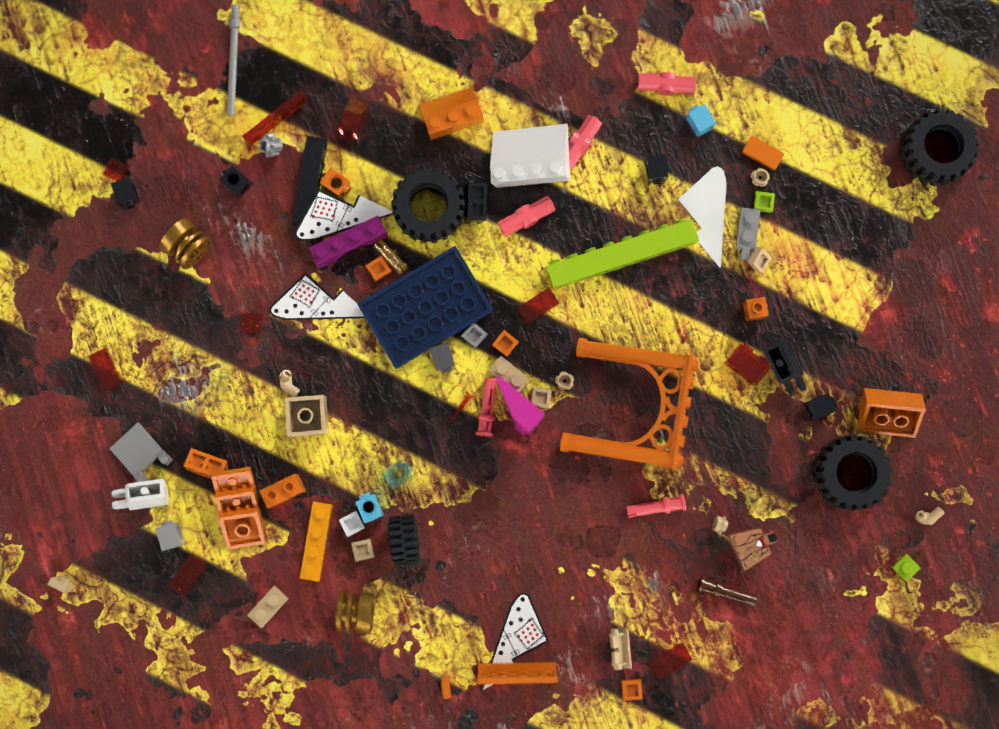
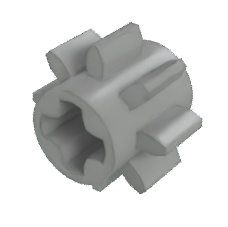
(270, 145)

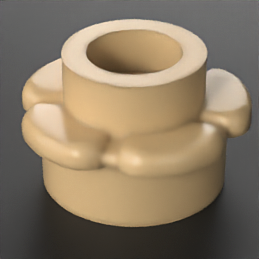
(760, 172)
(559, 381)
(720, 524)

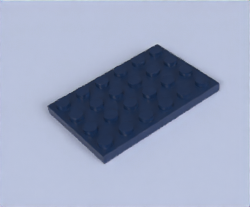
(425, 307)

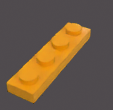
(316, 541)

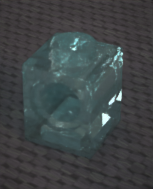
(389, 474)

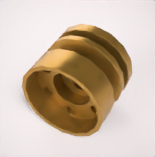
(185, 243)
(355, 612)

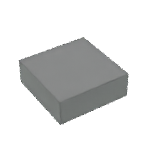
(474, 335)

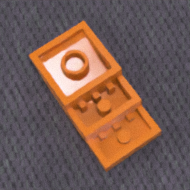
(238, 508)

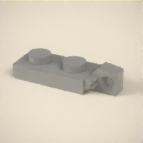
(747, 232)

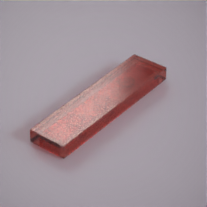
(275, 117)

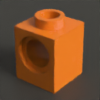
(332, 176)
(755, 309)

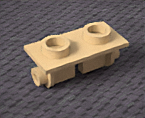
(620, 642)

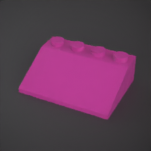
(522, 411)

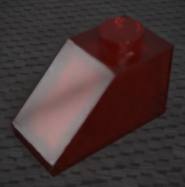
(353, 118)

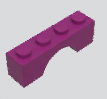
(338, 245)

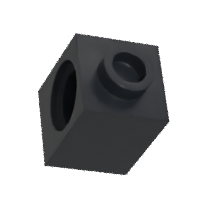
(656, 169)
(238, 188)
(125, 193)
(820, 406)

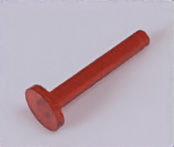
(461, 406)

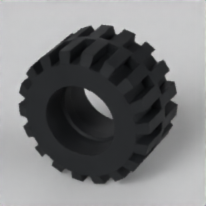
(403, 539)

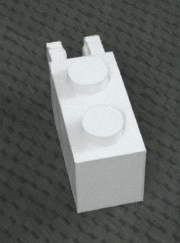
(142, 495)

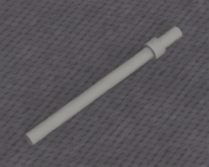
(234, 25)

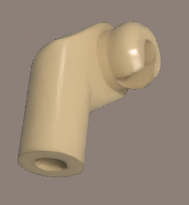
(286, 383)
(929, 518)

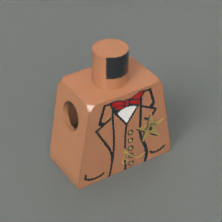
(751, 546)

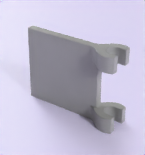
(138, 451)

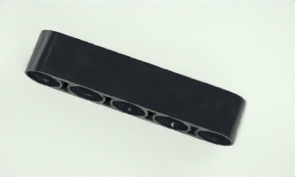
(310, 176)

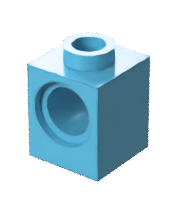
(700, 120)
(376, 513)

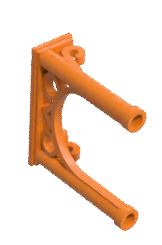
(631, 450)

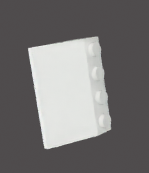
(530, 156)

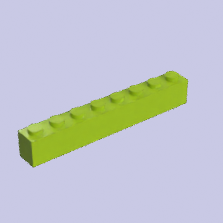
(622, 254)

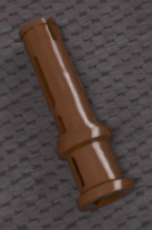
(717, 589)

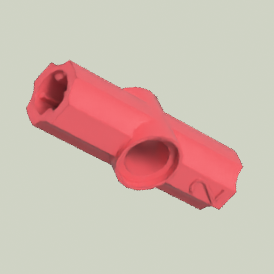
(666, 83)
(582, 139)
(526, 216)

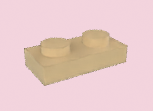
(509, 374)
(268, 607)

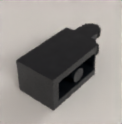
(785, 366)

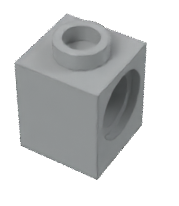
(170, 535)

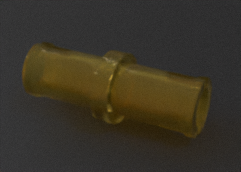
(390, 256)

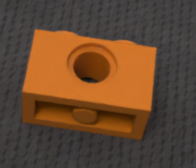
(282, 491)

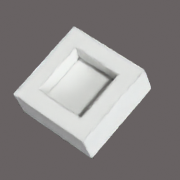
(352, 523)

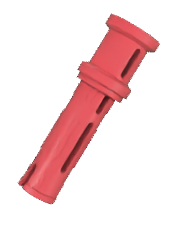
(486, 416)
(665, 505)

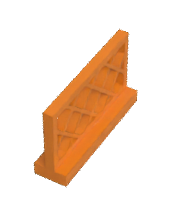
(517, 673)

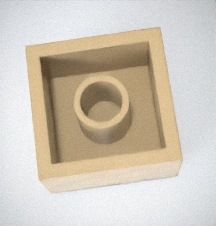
(306, 416)

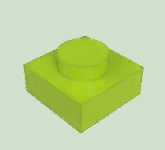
(905, 567)

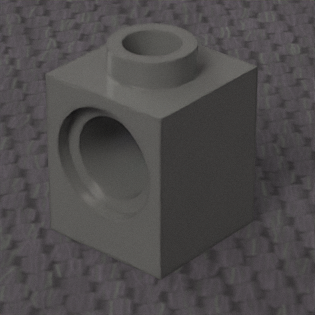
(442, 358)

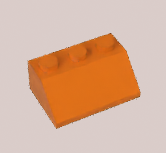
(451, 113)
(890, 412)

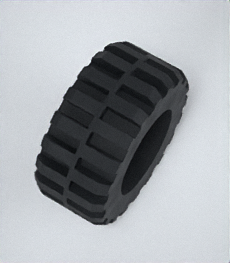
(958, 133)
(428, 180)
(878, 472)

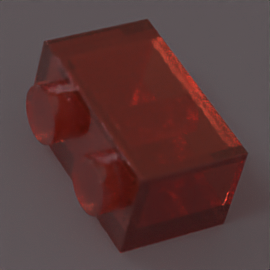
(748, 364)

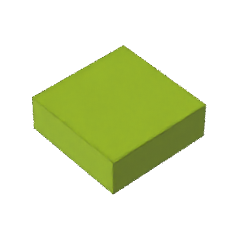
(764, 201)

